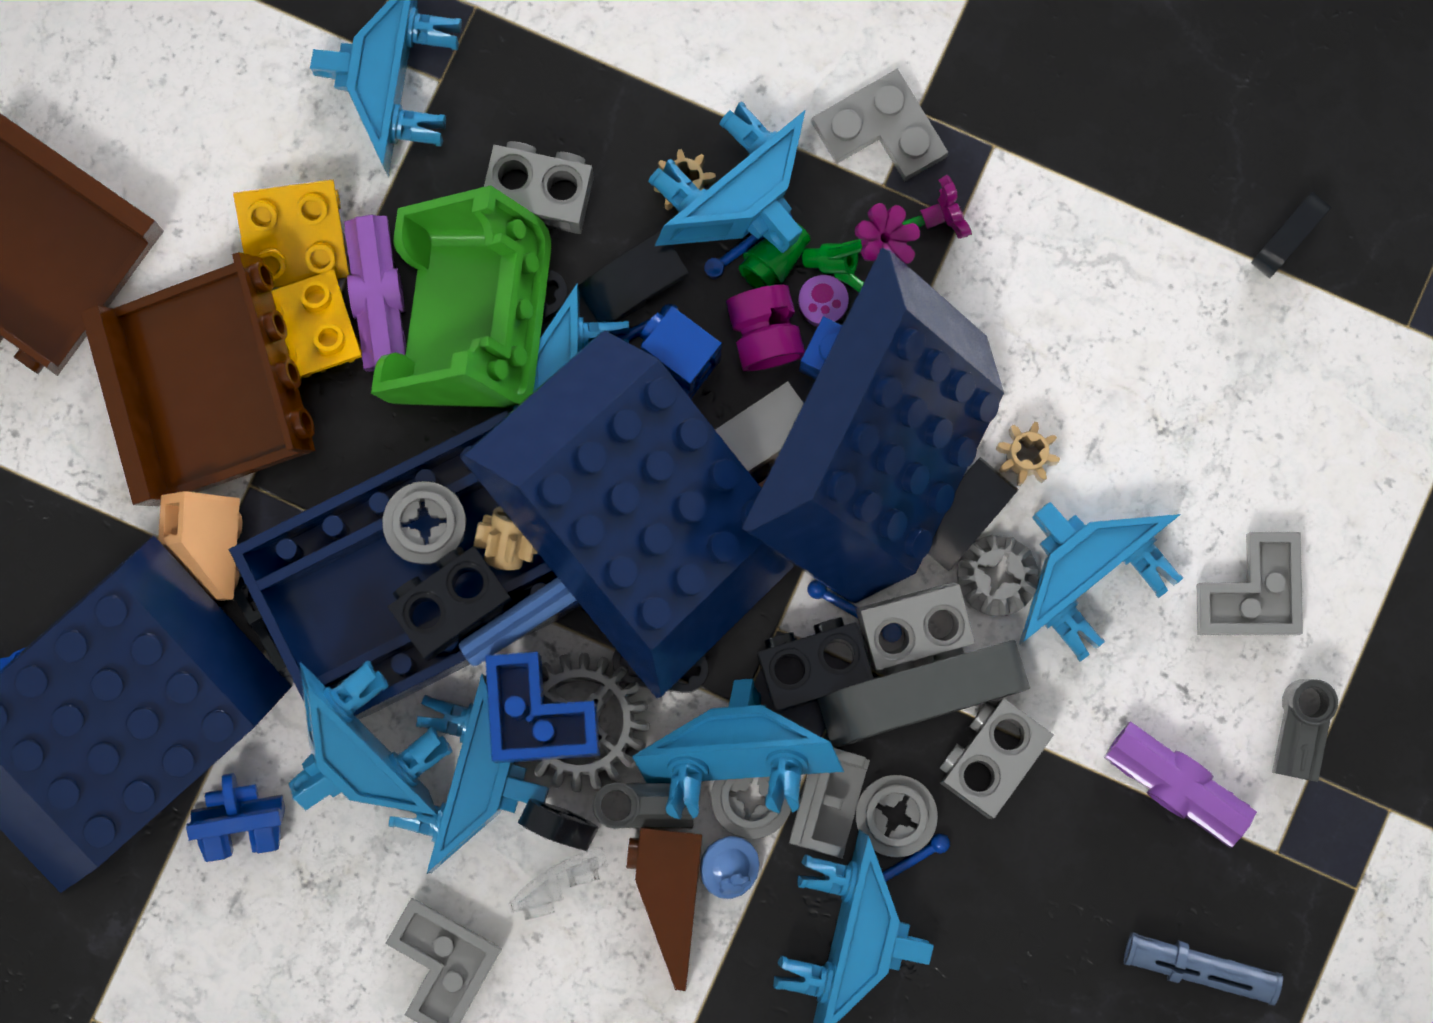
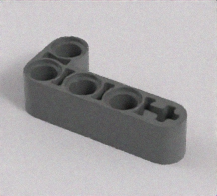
(922, 693)

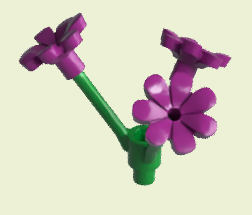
(887, 231)

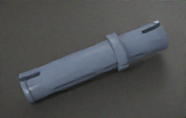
(1219, 973)

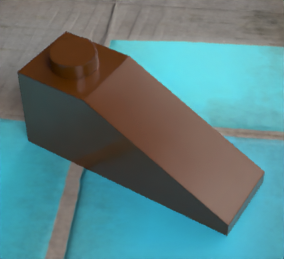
(668, 886)

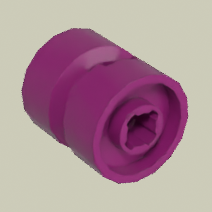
(765, 327)

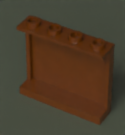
(61, 248)
(199, 382)

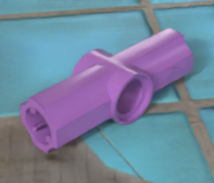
(374, 288)
(1180, 784)

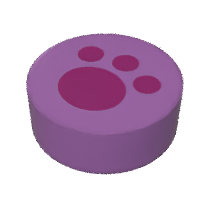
(823, 297)

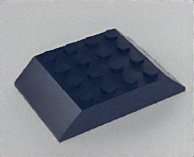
(880, 438)
(632, 506)
(332, 575)
(122, 712)

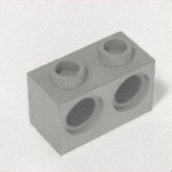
(542, 174)
(913, 614)
(1005, 766)

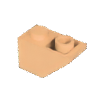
(199, 534)

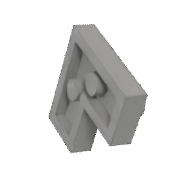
(887, 114)
(1270, 598)
(455, 958)

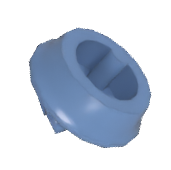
(729, 867)

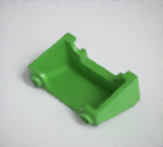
(473, 302)

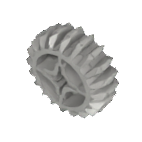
(614, 750)

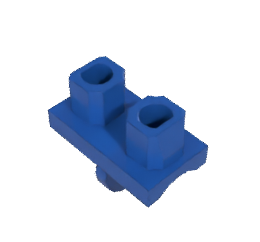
(236, 811)

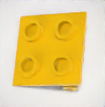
(293, 230)
(317, 324)

